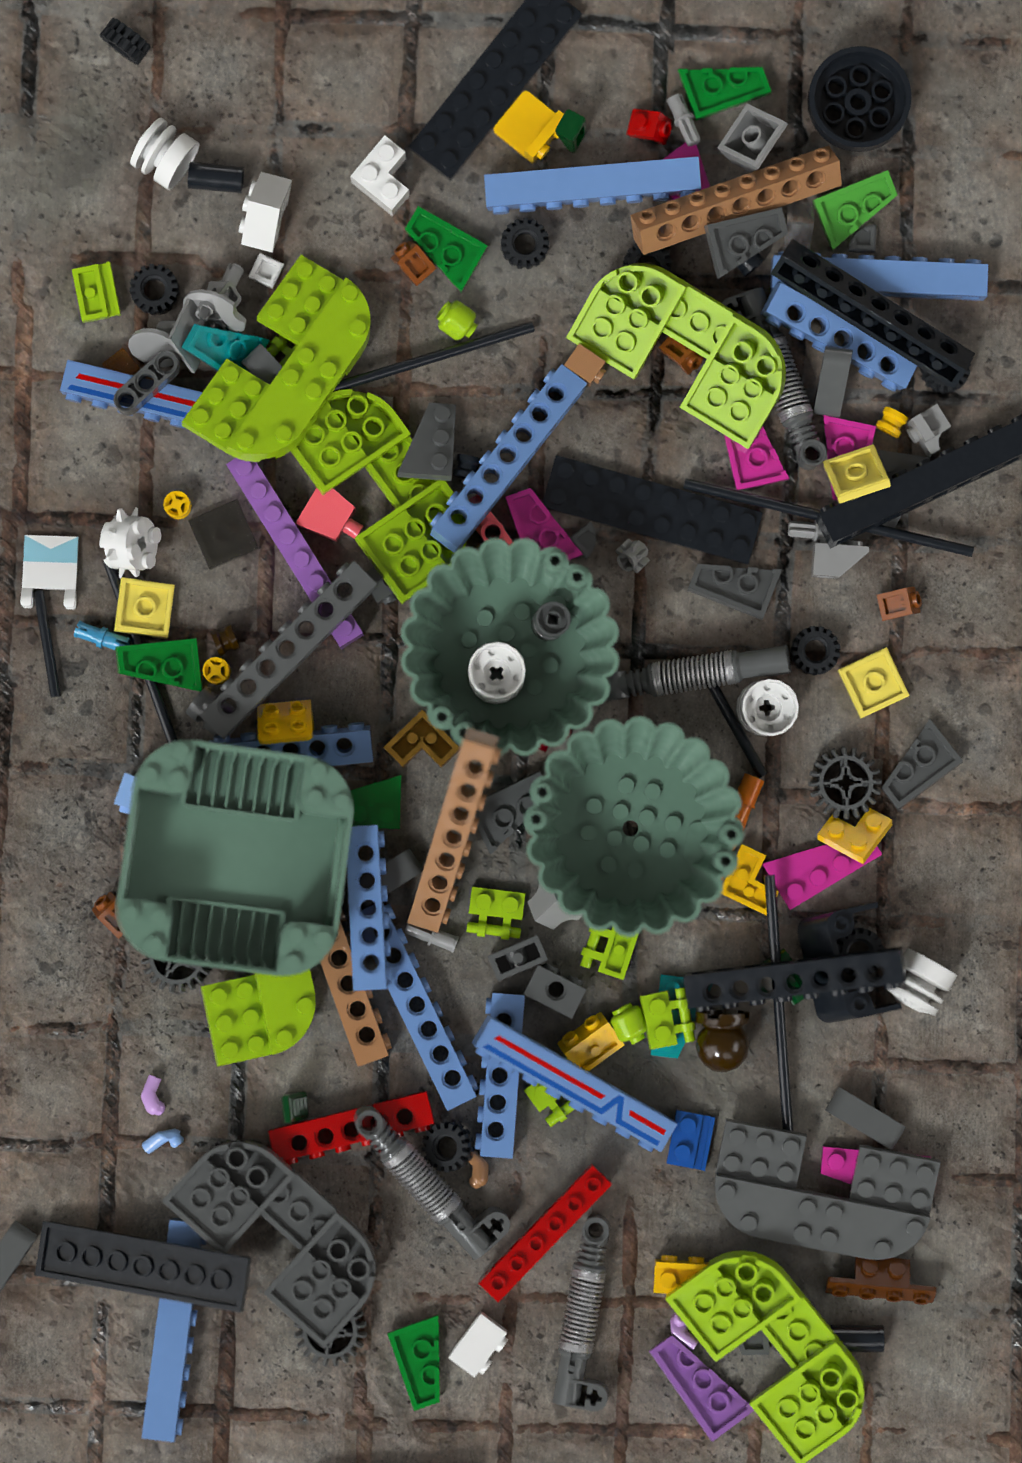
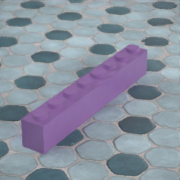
(289, 542)

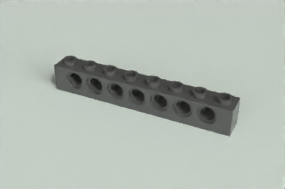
(213, 710)

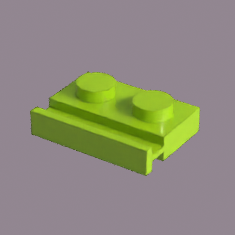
(96, 292)

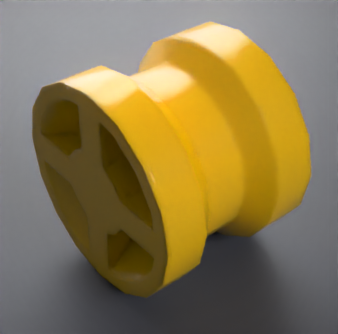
(891, 422)
(174, 501)
(213, 667)

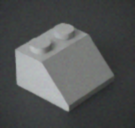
(751, 138)

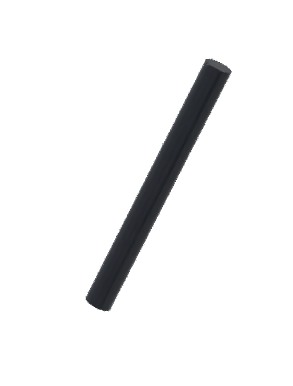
(47, 644)
(737, 730)

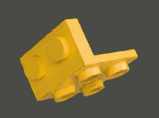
(529, 127)
(285, 722)

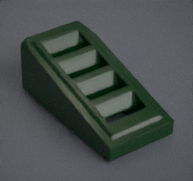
(571, 130)
(295, 1106)

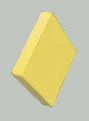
(856, 473)
(144, 607)
(873, 682)

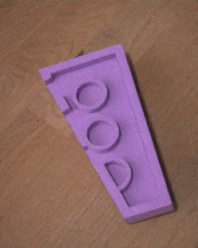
(705, 1394)

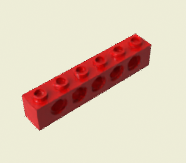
(282, 1136)
(544, 1233)

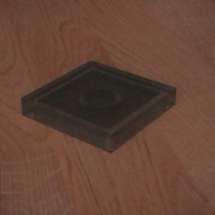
(223, 534)

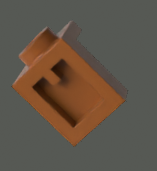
(413, 262)
(680, 354)
(899, 603)
(105, 911)

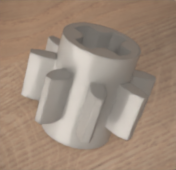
(632, 555)

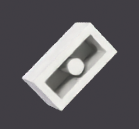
(478, 1344)

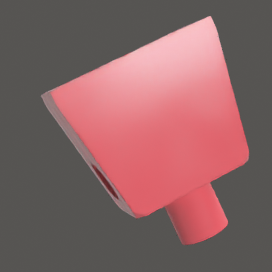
(329, 516)

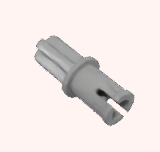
(683, 119)
(805, 530)
(439, 939)

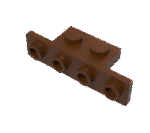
(881, 1279)

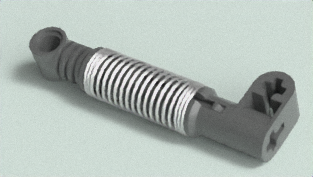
(795, 416)
(699, 671)
(418, 1175)
(579, 1322)

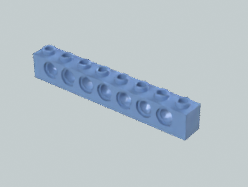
(455, 535)
(450, 1094)

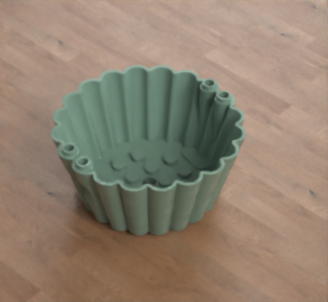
(492, 599)
(681, 818)

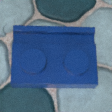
(690, 1140)

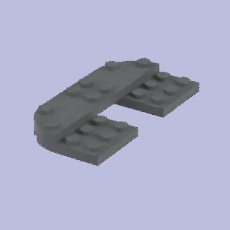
(877, 1221)
(335, 1258)

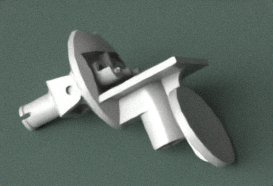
(207, 307)

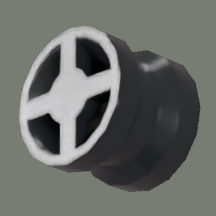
(466, 464)

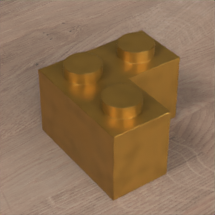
(421, 735)

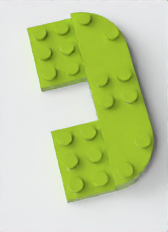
(331, 330)
(743, 360)
(365, 432)
(258, 1014)
(753, 1293)

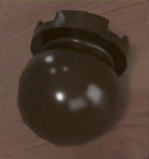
(722, 1041)

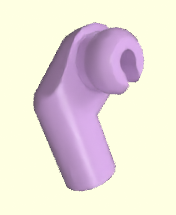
(149, 1096)
(680, 1332)

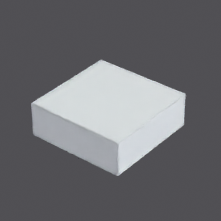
(266, 270)

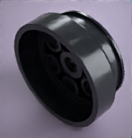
(880, 72)

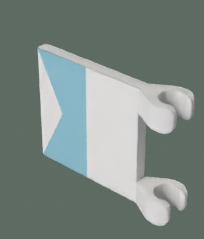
(50, 565)

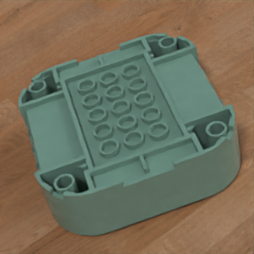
(234, 858)

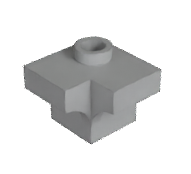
(927, 428)
(547, 910)

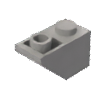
(835, 561)

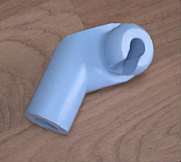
(161, 1138)

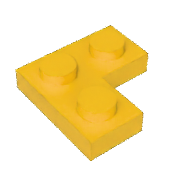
(856, 841)
(742, 884)

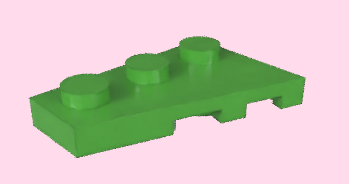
(852, 206)

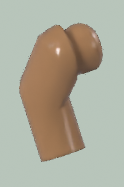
(479, 1170)

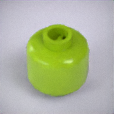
(456, 320)
(629, 1023)

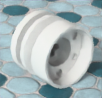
(169, 156)
(496, 657)
(783, 707)
(921, 982)

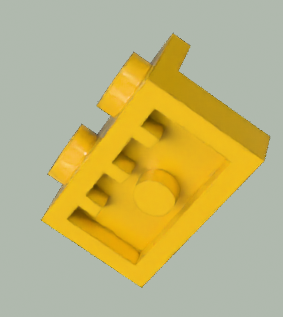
(590, 1042)
(671, 1273)

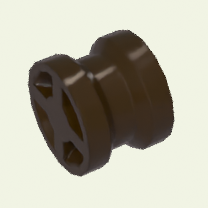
(225, 639)

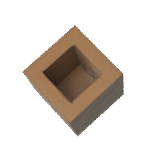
(586, 365)

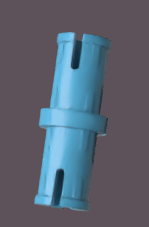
(100, 637)

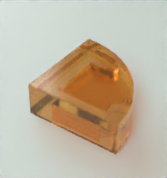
(121, 363)

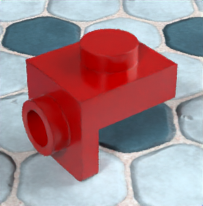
(649, 125)

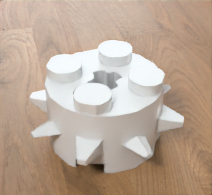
(130, 542)

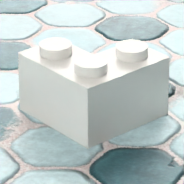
(376, 178)
(264, 211)

